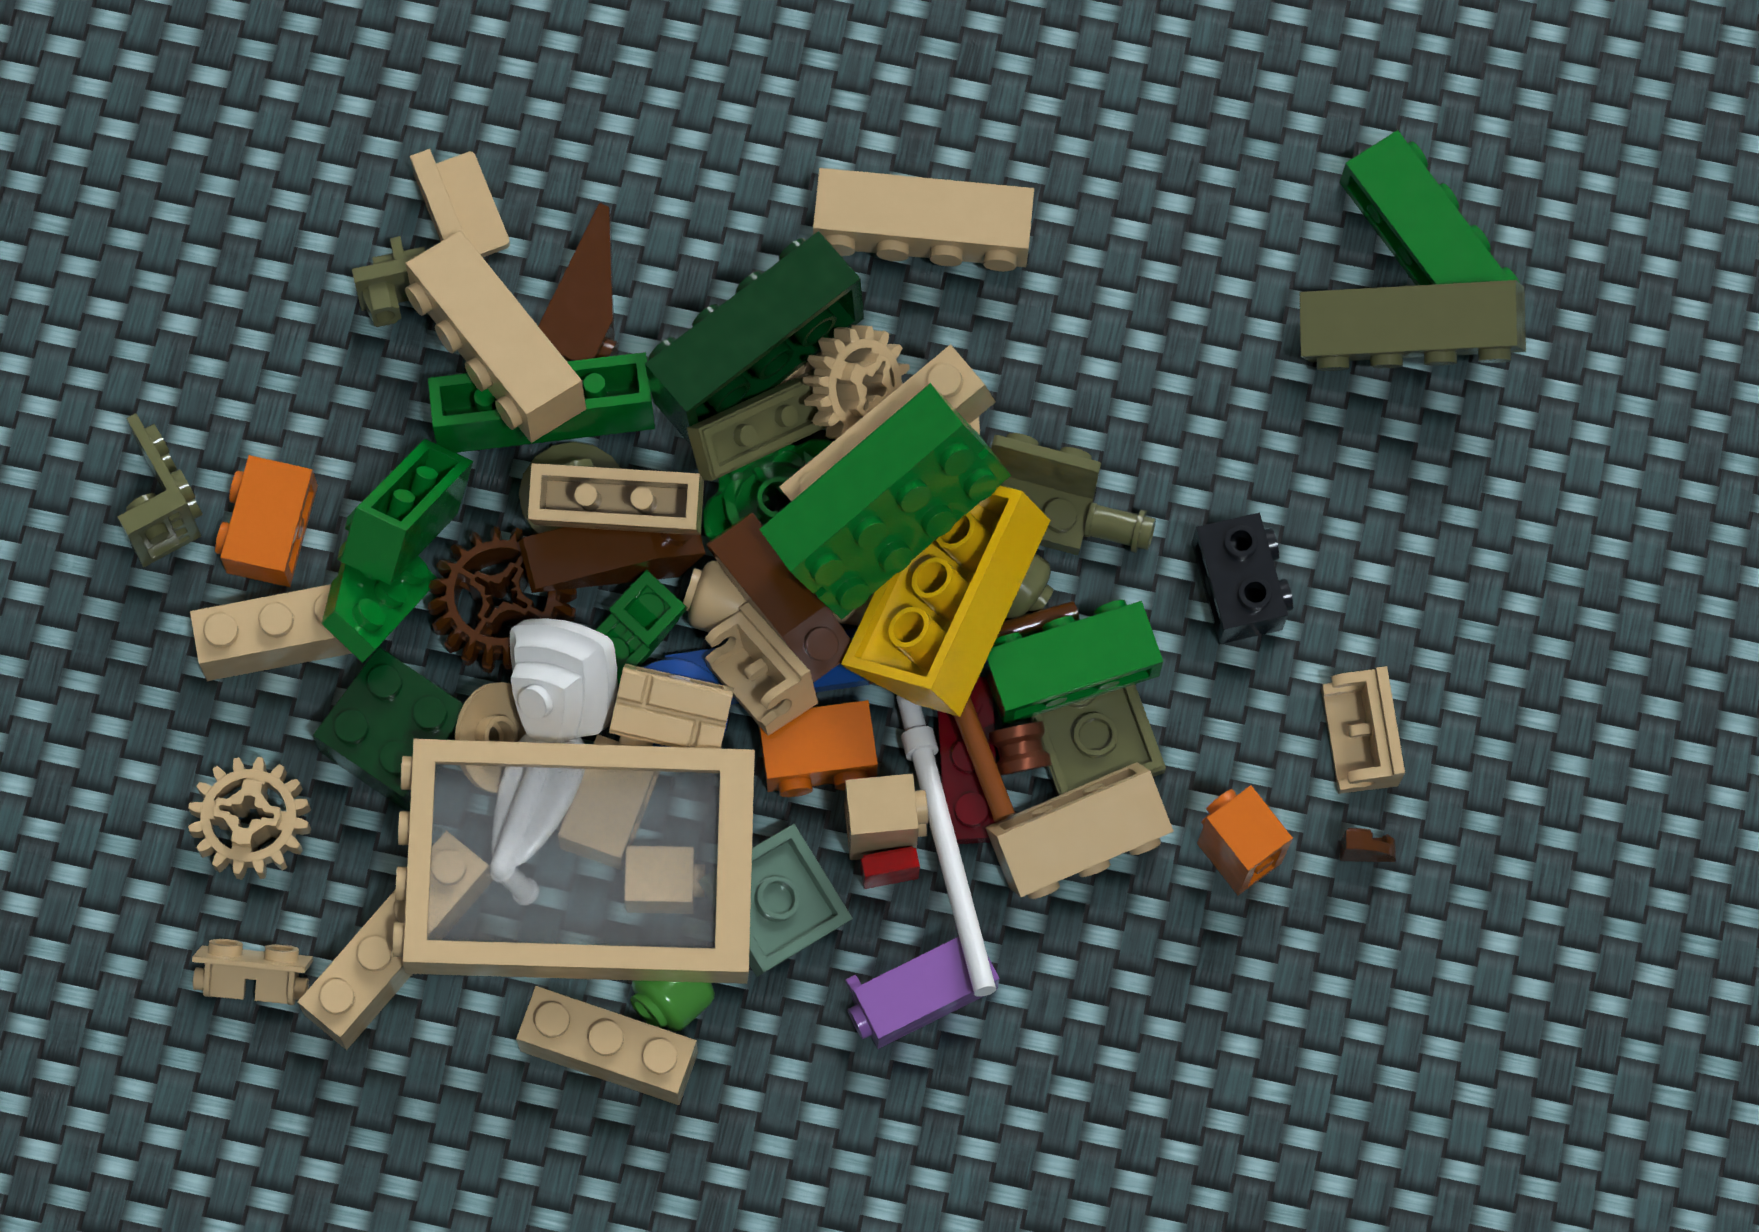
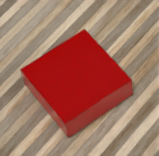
(889, 867)

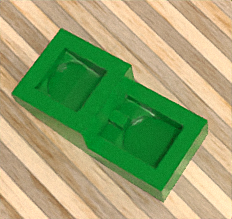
(641, 620)

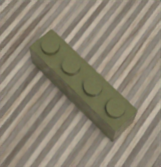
(1413, 323)

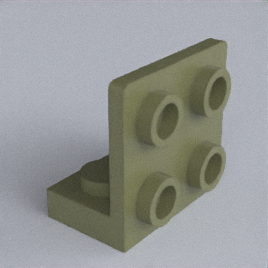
(1057, 483)
(161, 521)

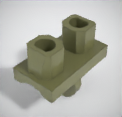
(384, 283)

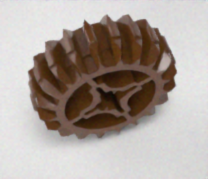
(483, 587)

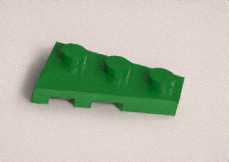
(367, 610)

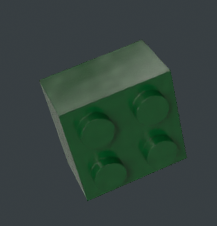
(379, 721)

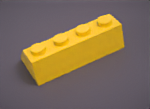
(943, 612)

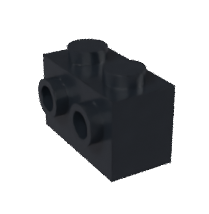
(1241, 577)

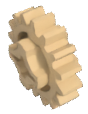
(852, 376)
(253, 795)

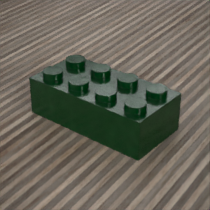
(755, 334)

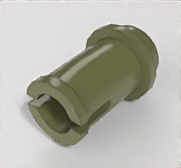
(1120, 526)

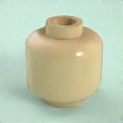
(711, 597)

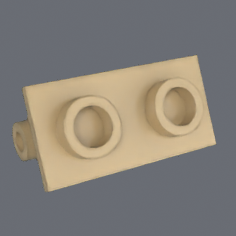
(230, 965)

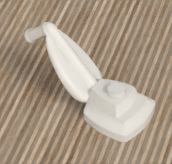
(562, 680)

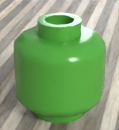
(671, 1003)

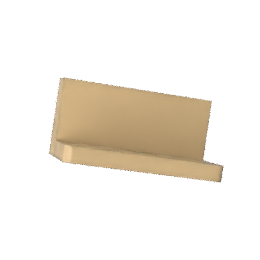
(460, 200)

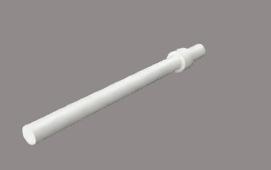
(920, 748)

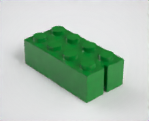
(885, 502)

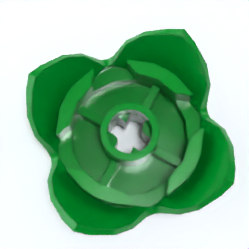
(752, 485)

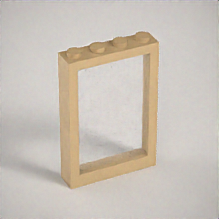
(576, 861)

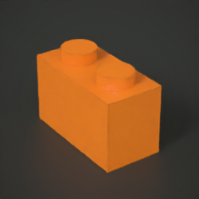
(267, 520)
(820, 749)
(1243, 838)

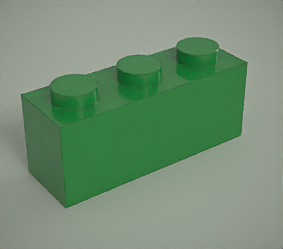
(406, 512)
(1072, 661)

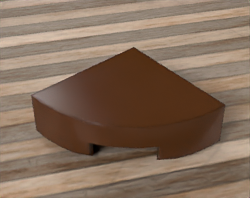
(1360, 846)

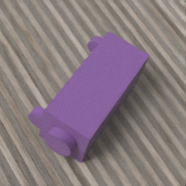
(912, 994)

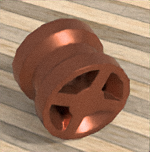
(1020, 748)

